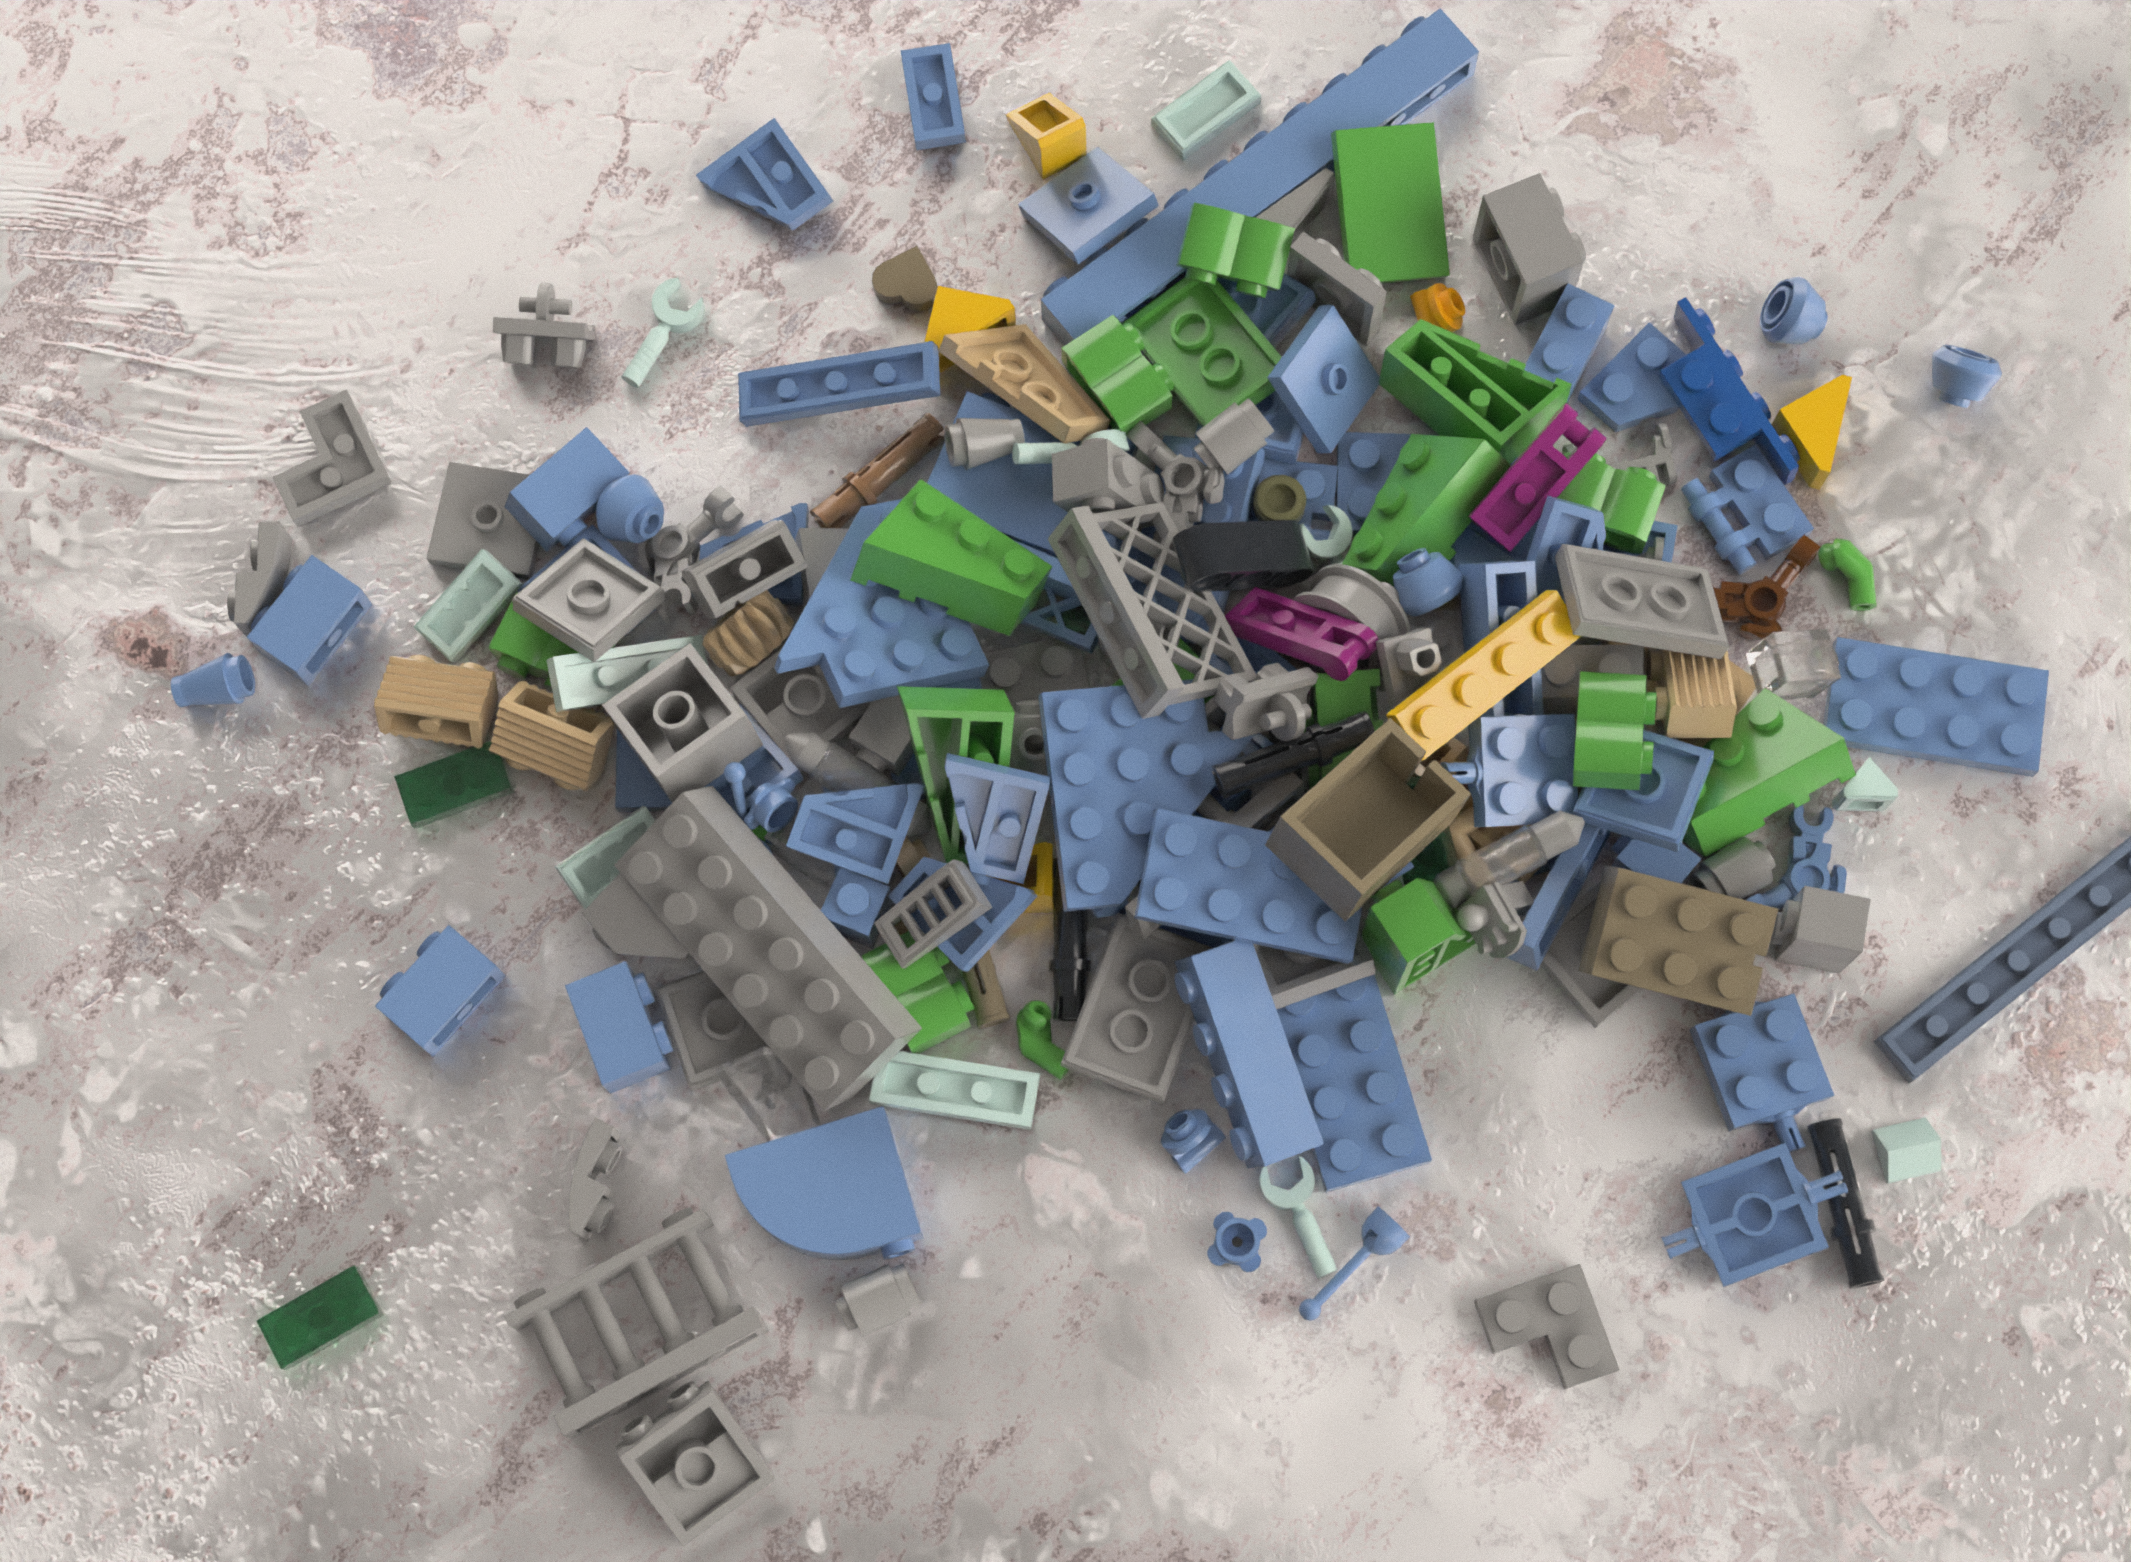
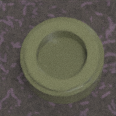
(1279, 499)

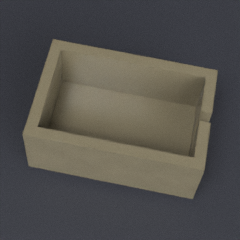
(1366, 820)
(1677, 940)

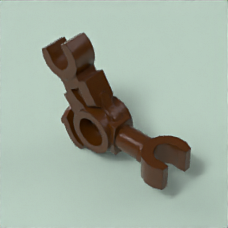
(1764, 600)

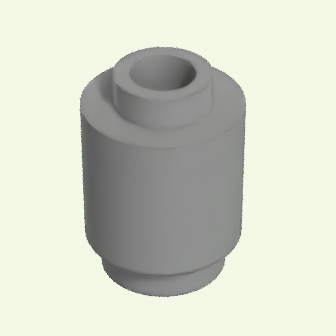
(1233, 436)
(1736, 869)
(877, 1299)

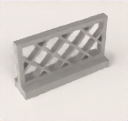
(1123, 614)

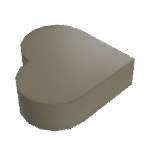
(906, 280)

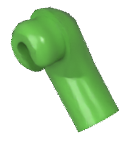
(1856, 567)
(1035, 1038)

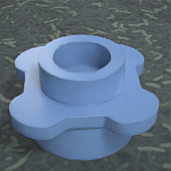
(772, 806)
(1249, 1231)

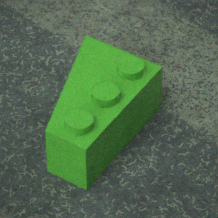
(952, 559)

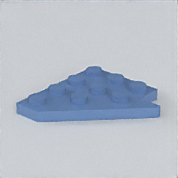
(872, 637)
(1112, 776)

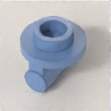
(1190, 1138)

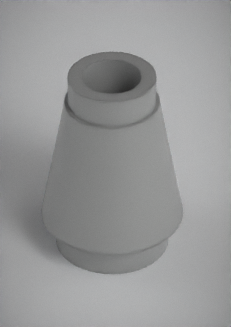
(981, 440)

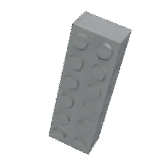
(767, 946)

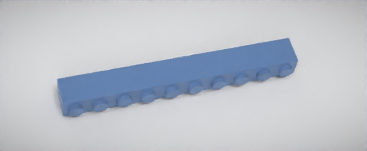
(1384, 91)

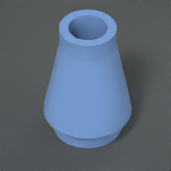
(215, 683)

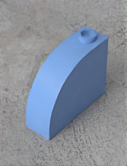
(1002, 493)
(831, 1189)

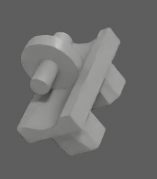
(520, 334)
(1407, 664)
(1269, 703)

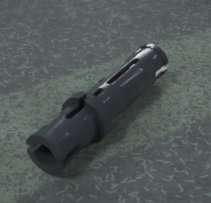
(1313, 747)
(1069, 957)
(1864, 1267)

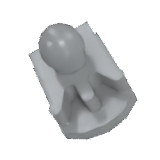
(1494, 918)

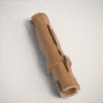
(875, 477)

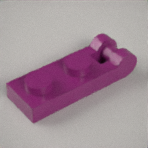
(1538, 472)
(1302, 632)

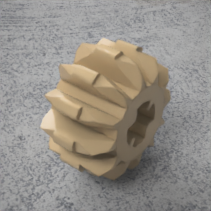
(748, 633)

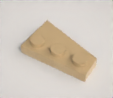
(1027, 377)

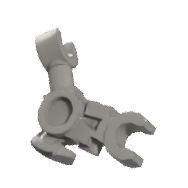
(1184, 477)
(678, 548)

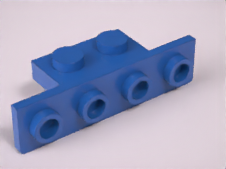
(1717, 401)

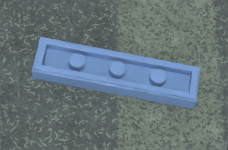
(839, 384)

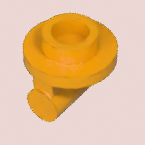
(1439, 306)

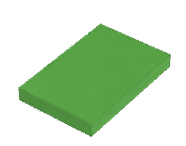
(1391, 201)
(1206, 348)

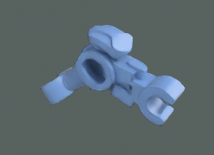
(1805, 861)

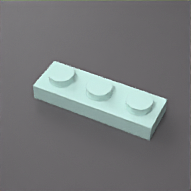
(586, 683)
(957, 1089)

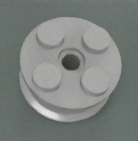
(1360, 598)

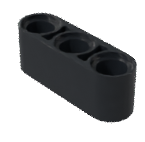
(1243, 555)

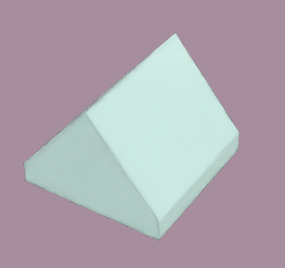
(1866, 791)
(1908, 1150)

